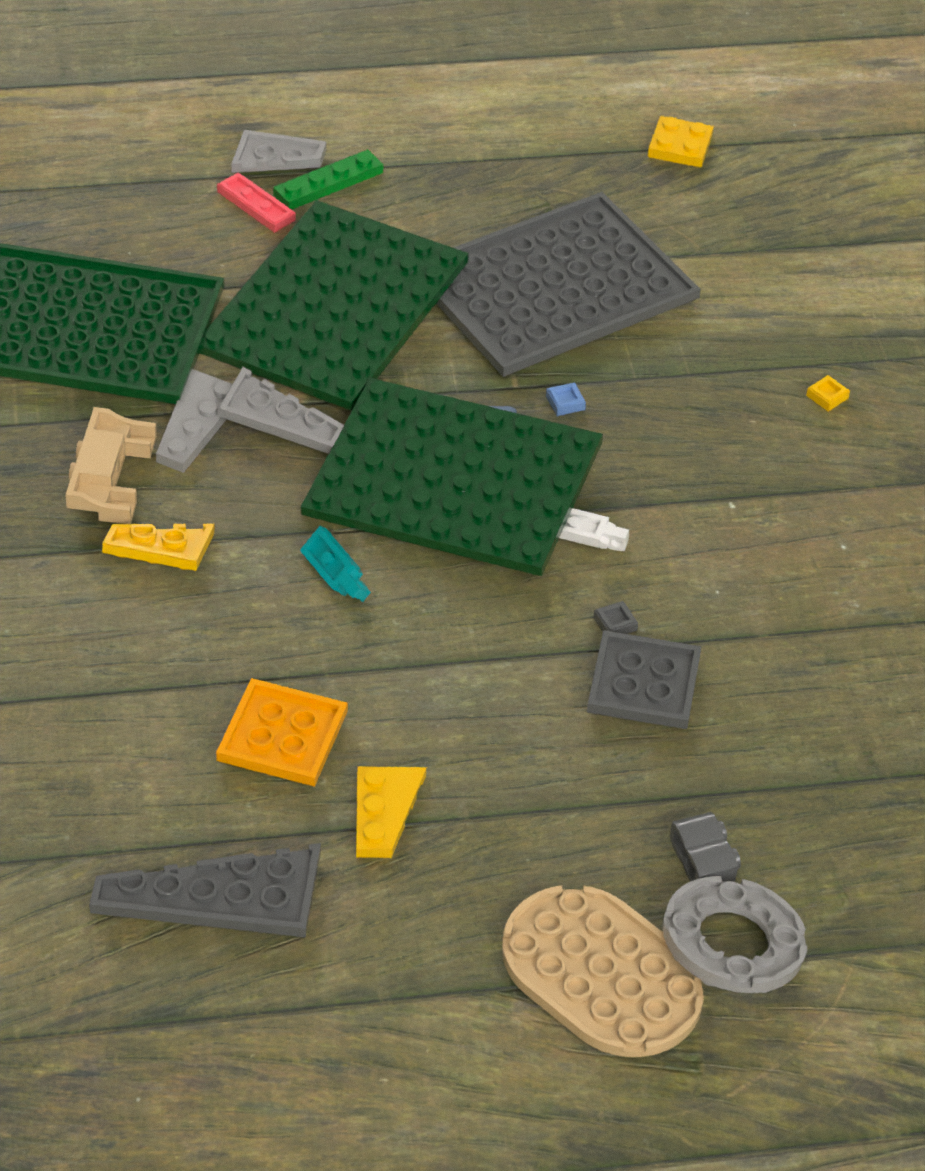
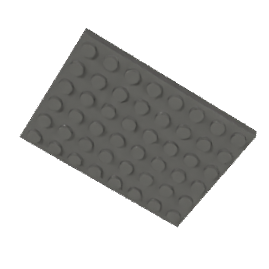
(560, 283)

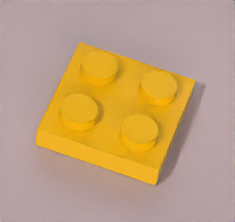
(680, 141)

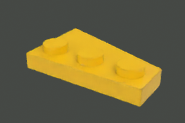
(169, 547)
(383, 807)

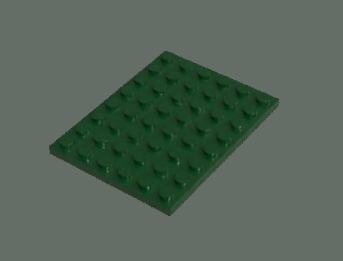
(332, 304)
(102, 322)
(453, 476)

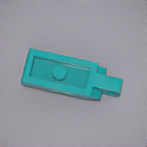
(334, 564)

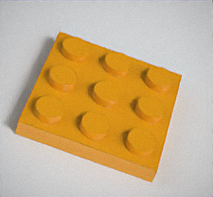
(282, 732)

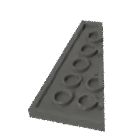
(225, 892)

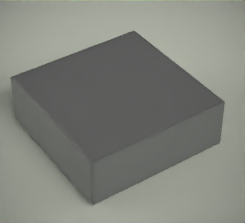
(616, 618)

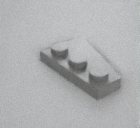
(276, 152)

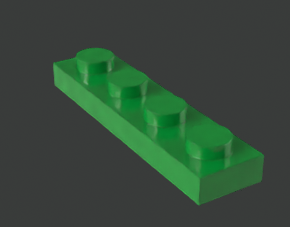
(328, 179)

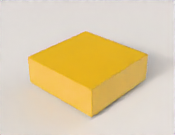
(828, 393)

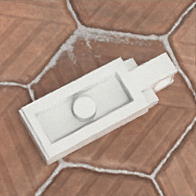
(594, 531)

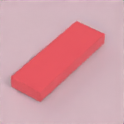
(256, 202)

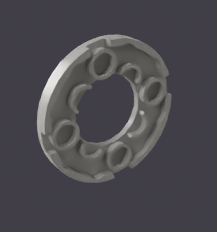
(737, 974)

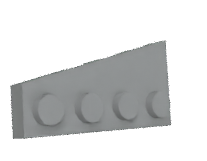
(267, 410)
(192, 421)

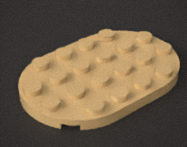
(601, 971)

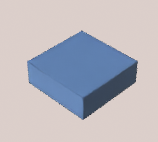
(565, 399)

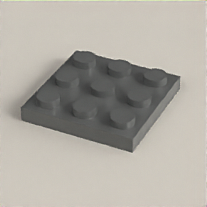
(644, 679)

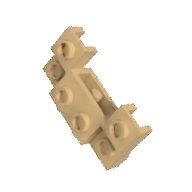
(100, 463)

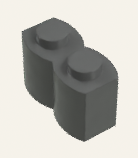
(703, 847)

